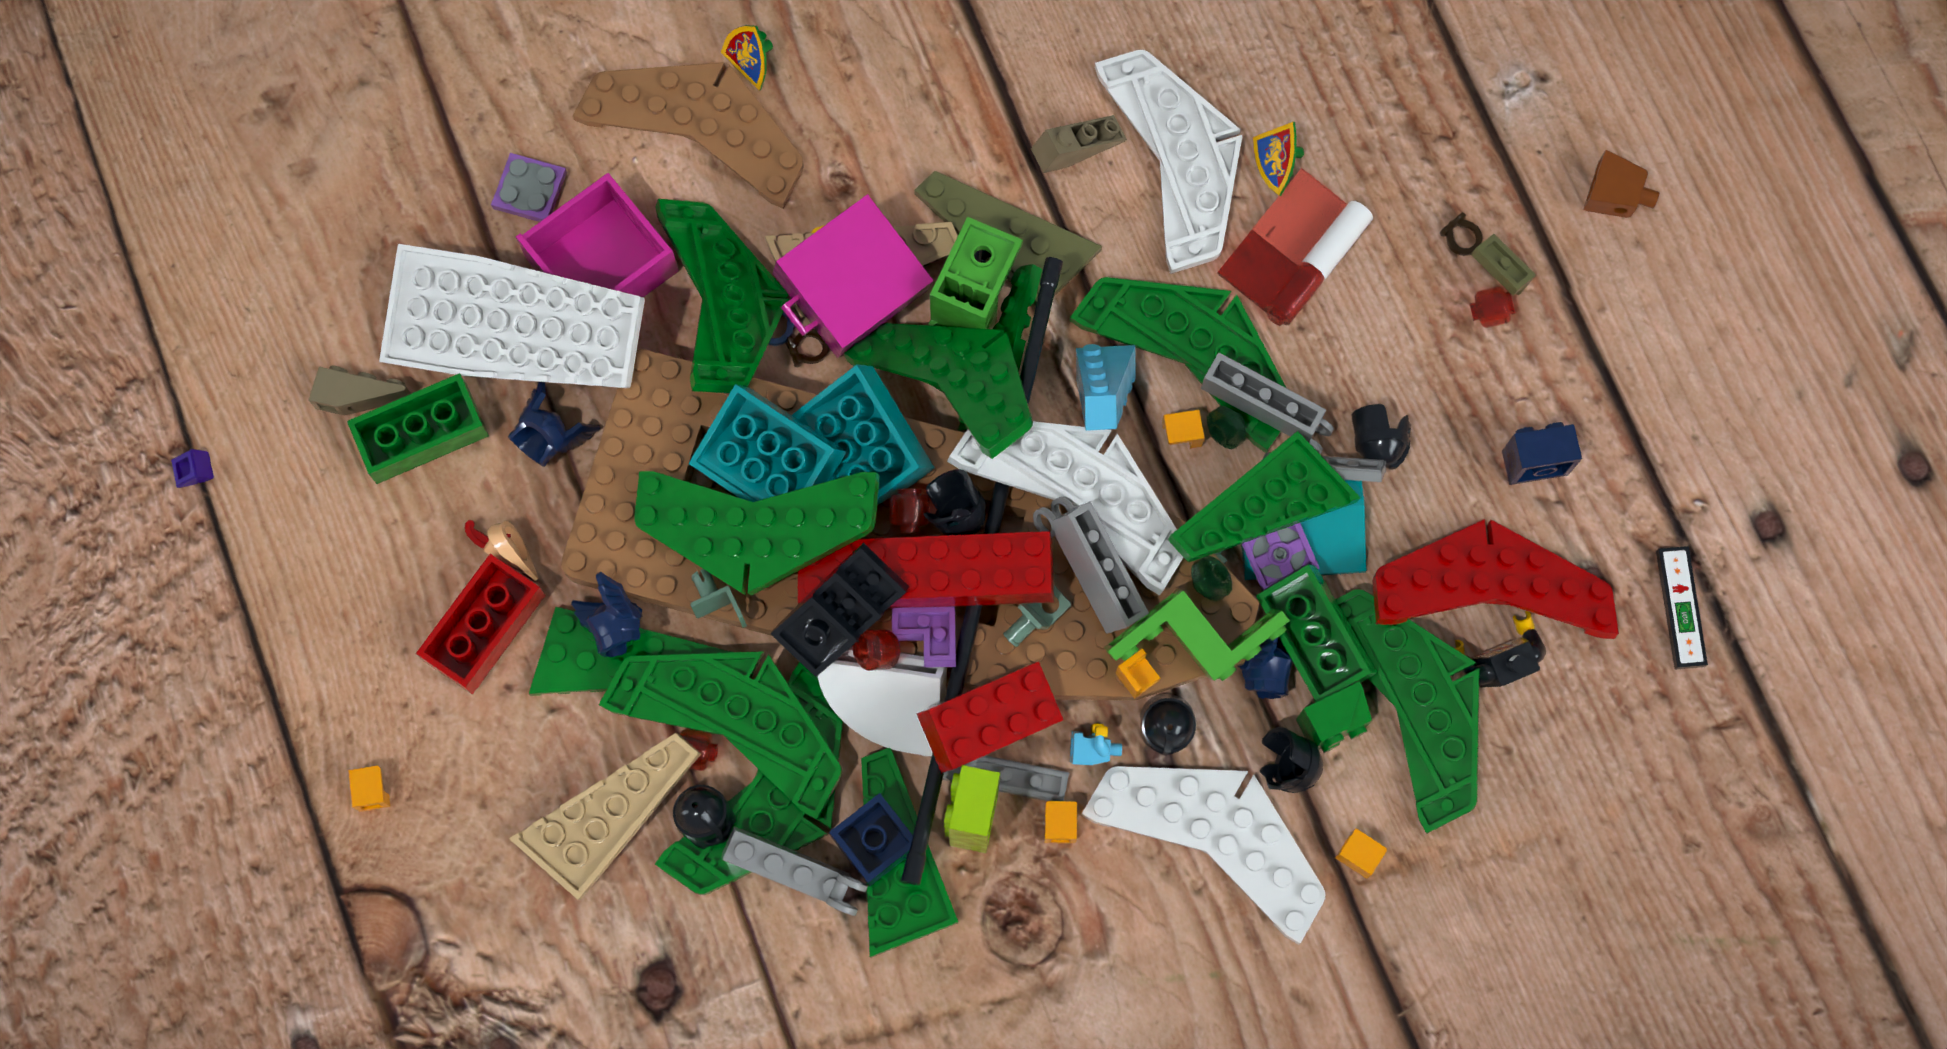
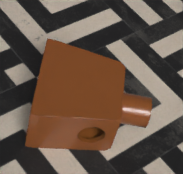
(1618, 187)

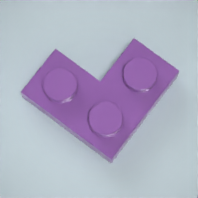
(932, 626)

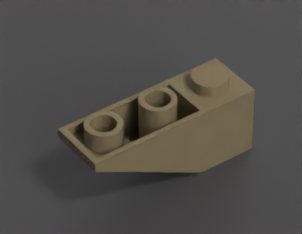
(1076, 142)
(350, 393)

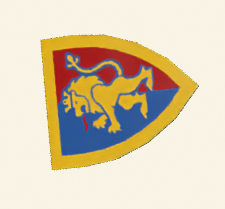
(747, 52)
(1276, 155)

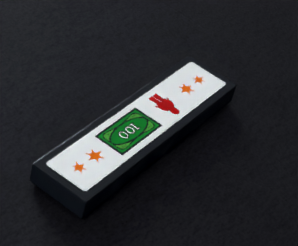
(1681, 608)

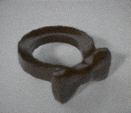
(1448, 232)
(798, 358)

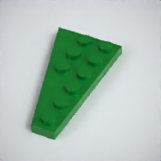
(1014, 311)
(1273, 495)
(573, 663)
(895, 908)

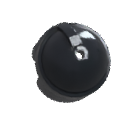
(1376, 439)
(957, 504)
(1161, 712)
(1297, 762)
(705, 820)

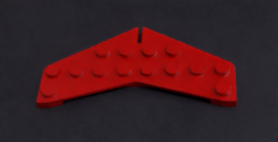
(1507, 571)

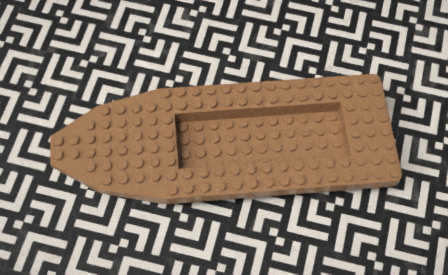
(660, 428)

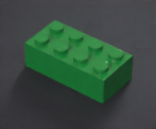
(417, 428)
(1317, 633)

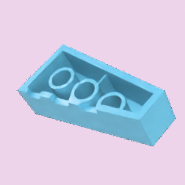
(1103, 383)

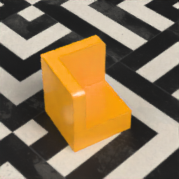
(1184, 428)
(1137, 674)
(367, 789)
(1060, 822)
(1361, 853)

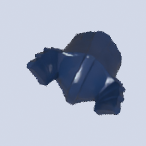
(542, 432)
(610, 622)
(1268, 670)

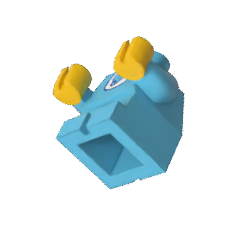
(1093, 748)

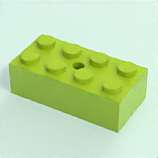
(972, 808)

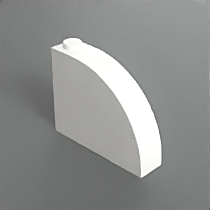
(885, 702)

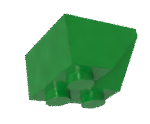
(1336, 718)

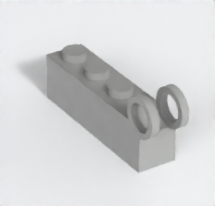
(1265, 400)
(1094, 563)
(791, 868)

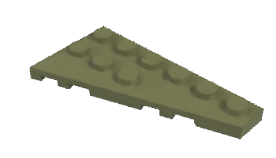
(1040, 238)

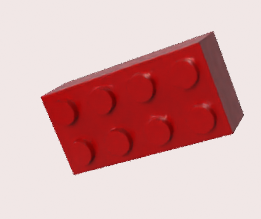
(481, 624)
(989, 717)

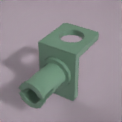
(711, 597)
(1035, 617)

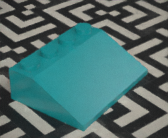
(867, 424)
(763, 449)
(1334, 539)

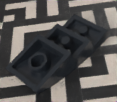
(839, 610)

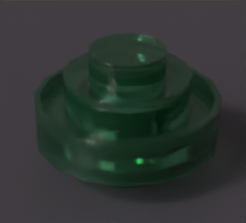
(1226, 427)
(1211, 578)

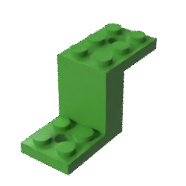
(970, 289)
(1198, 635)

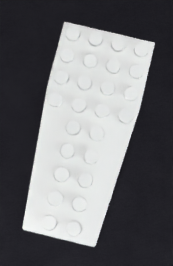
(507, 322)

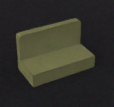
(1503, 265)

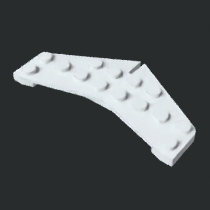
(1183, 136)
(1067, 464)
(1238, 834)

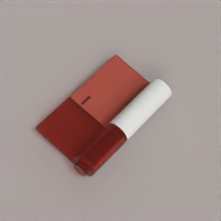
(1294, 247)

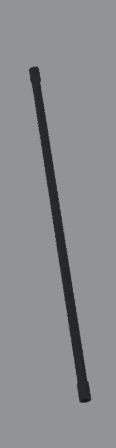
(917, 854)

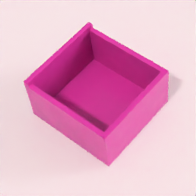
(600, 242)
(850, 277)

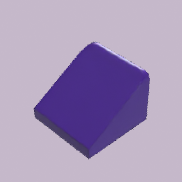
(192, 468)

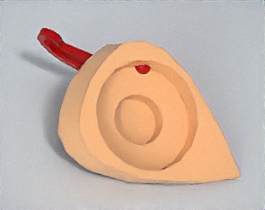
(505, 544)

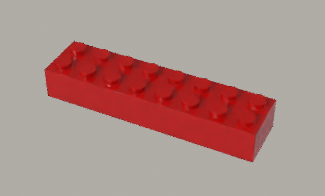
(956, 568)

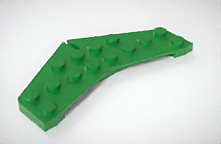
(737, 295)
(1183, 327)
(967, 365)
(768, 535)
(720, 698)
(1433, 711)
(760, 807)

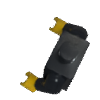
(1510, 660)

